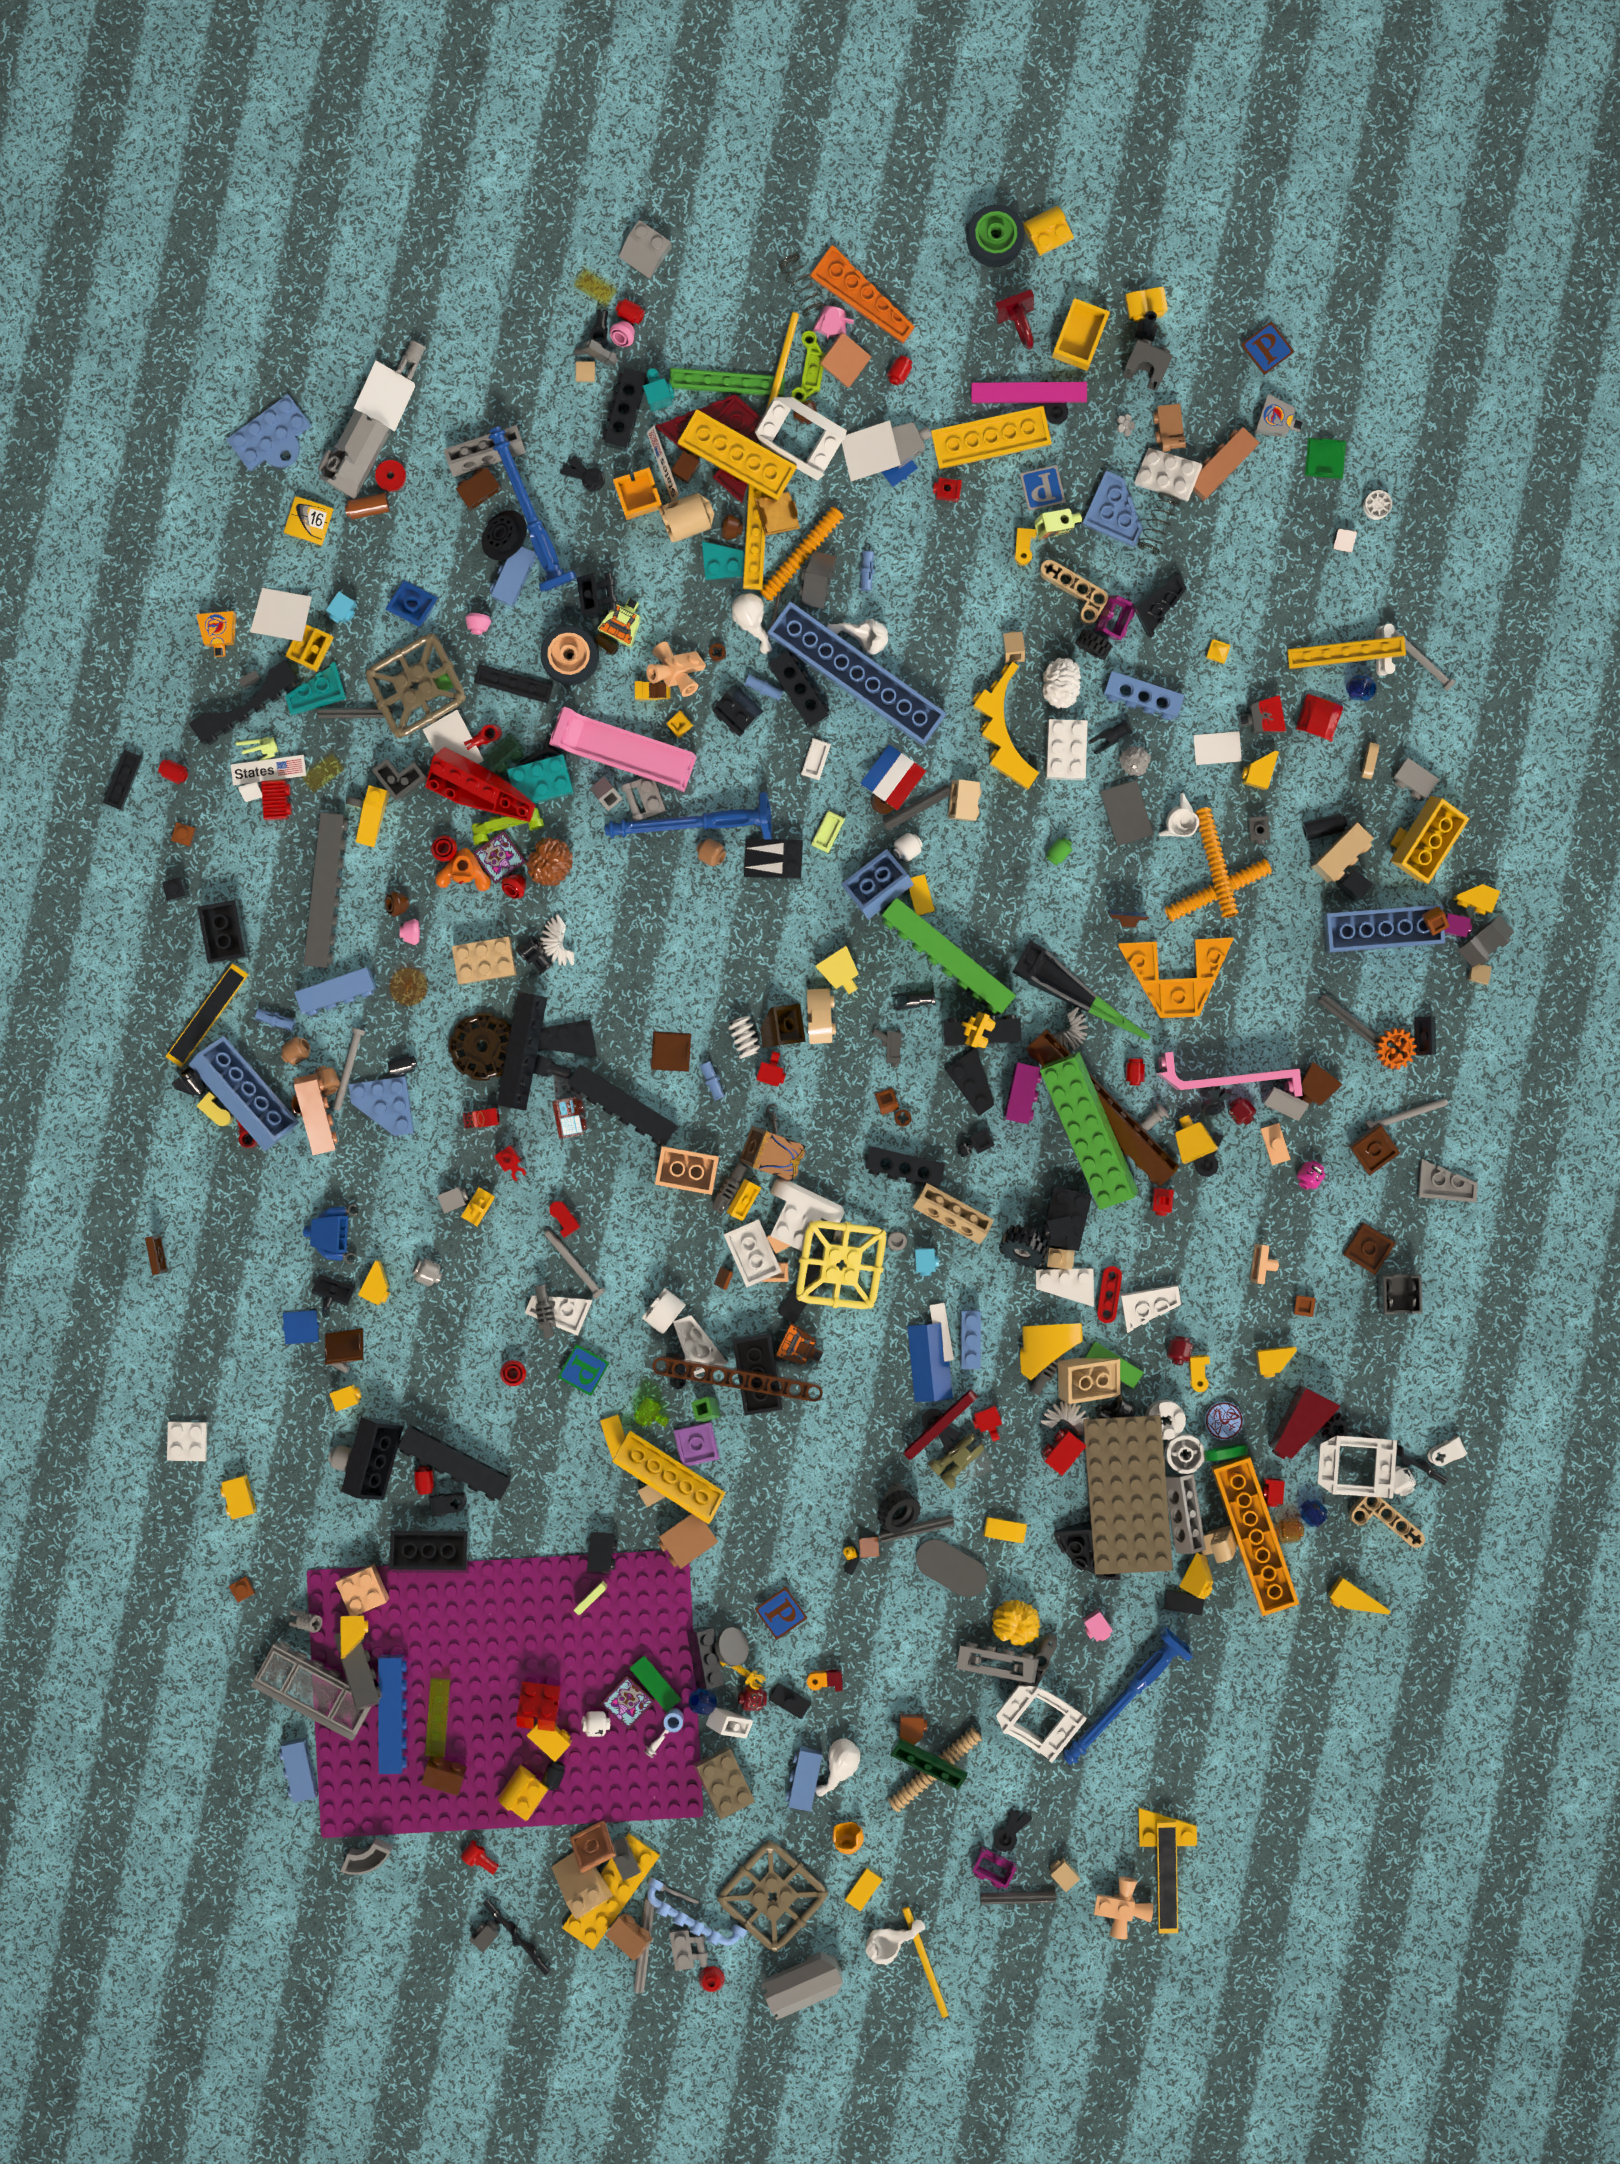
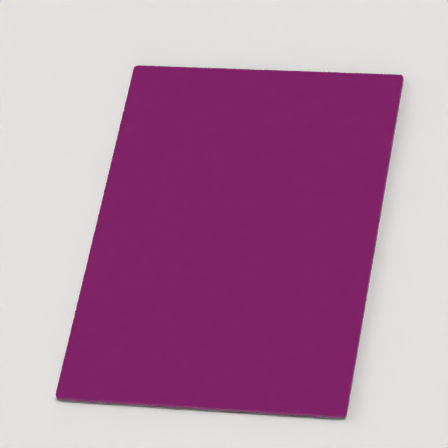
(488, 1636)

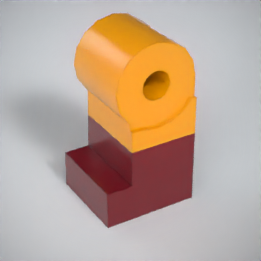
(825, 1678)

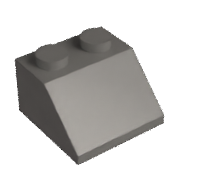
(645, 249)

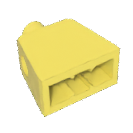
(839, 970)

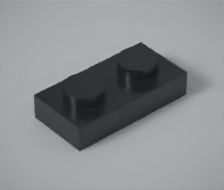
(1425, 1035)

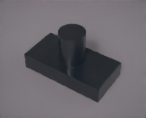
(790, 1701)

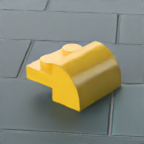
(1048, 230)
(311, 649)
(522, 1793)

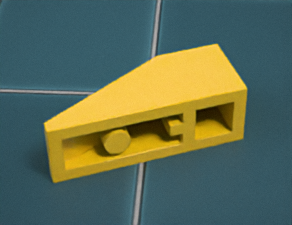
(372, 815)
(1353, 1598)

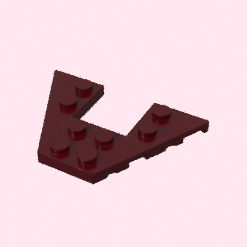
(731, 413)

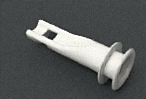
(654, 1745)

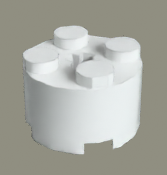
(663, 1311)
(1176, 1415)
(1192, 1460)

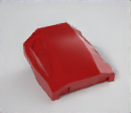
(1319, 717)

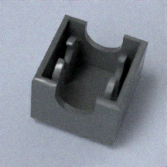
(1149, 359)
(1400, 1293)

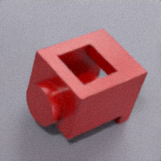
(952, 495)
(1273, 1491)

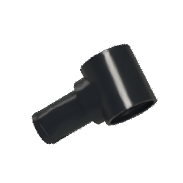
(600, 328)
(1147, 328)
(546, 1067)

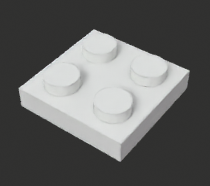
(187, 1441)

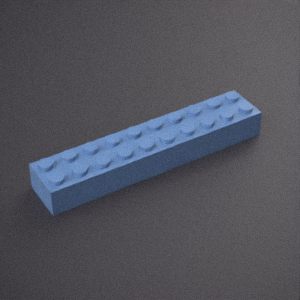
(856, 674)

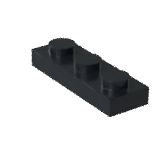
(123, 779)

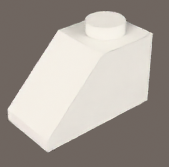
(729, 1723)

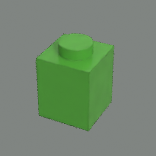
(706, 1409)

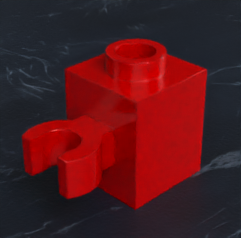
(770, 1072)
(510, 1159)
(1162, 1201)
(988, 1420)

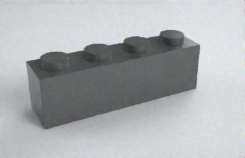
(359, 1676)

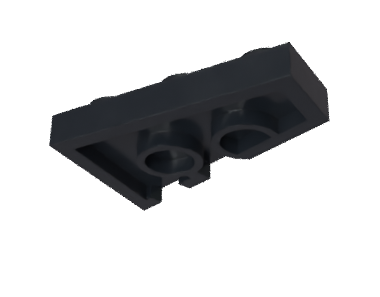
(1158, 601)
(569, 1038)
(971, 1081)

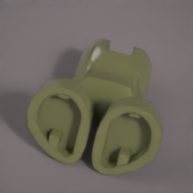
(961, 1458)

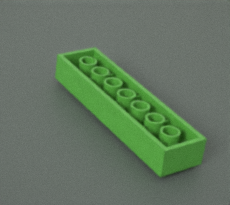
(948, 956)
(1089, 1130)

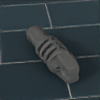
(729, 1188)
(544, 1311)
(1044, 1376)

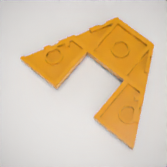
(1177, 996)

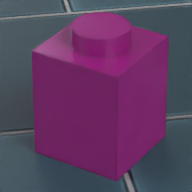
(1459, 925)

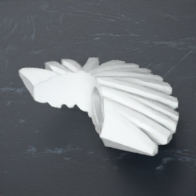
(555, 942)
(1067, 1415)

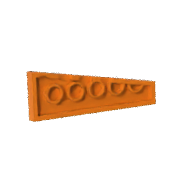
(850, 286)

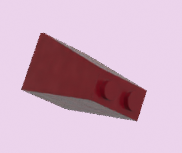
(1301, 1422)

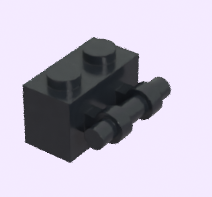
(593, 595)
(737, 711)

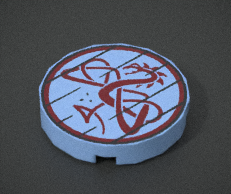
(1223, 1420)

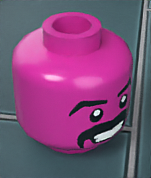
(1310, 1175)

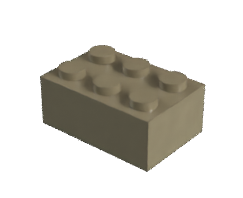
(723, 1783)

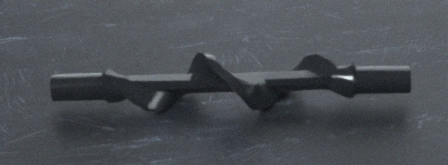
(1419, 1463)
(517, 1941)

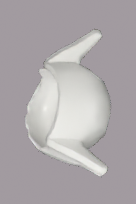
(1181, 820)

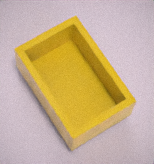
(1080, 334)

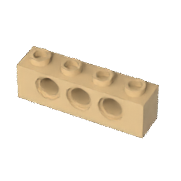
(953, 1213)

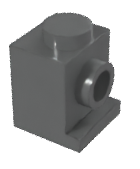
(1253, 824)
(485, 1935)

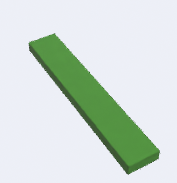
(723, 382)

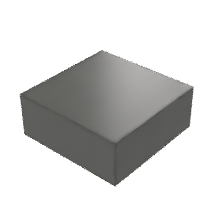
(249, 679)

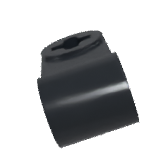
(443, 1503)

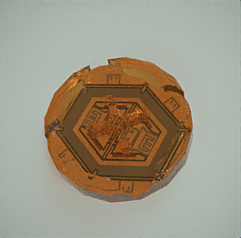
(408, 986)

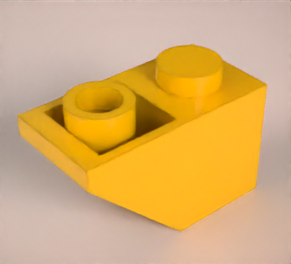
(1480, 897)

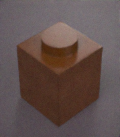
(686, 466)

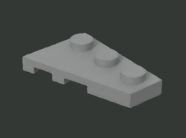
(1444, 1185)

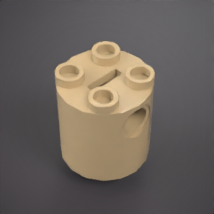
(687, 516)

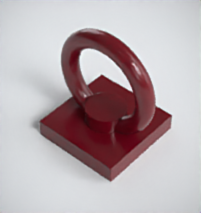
(1015, 309)

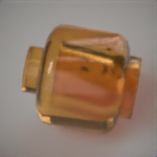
(1289, 1530)

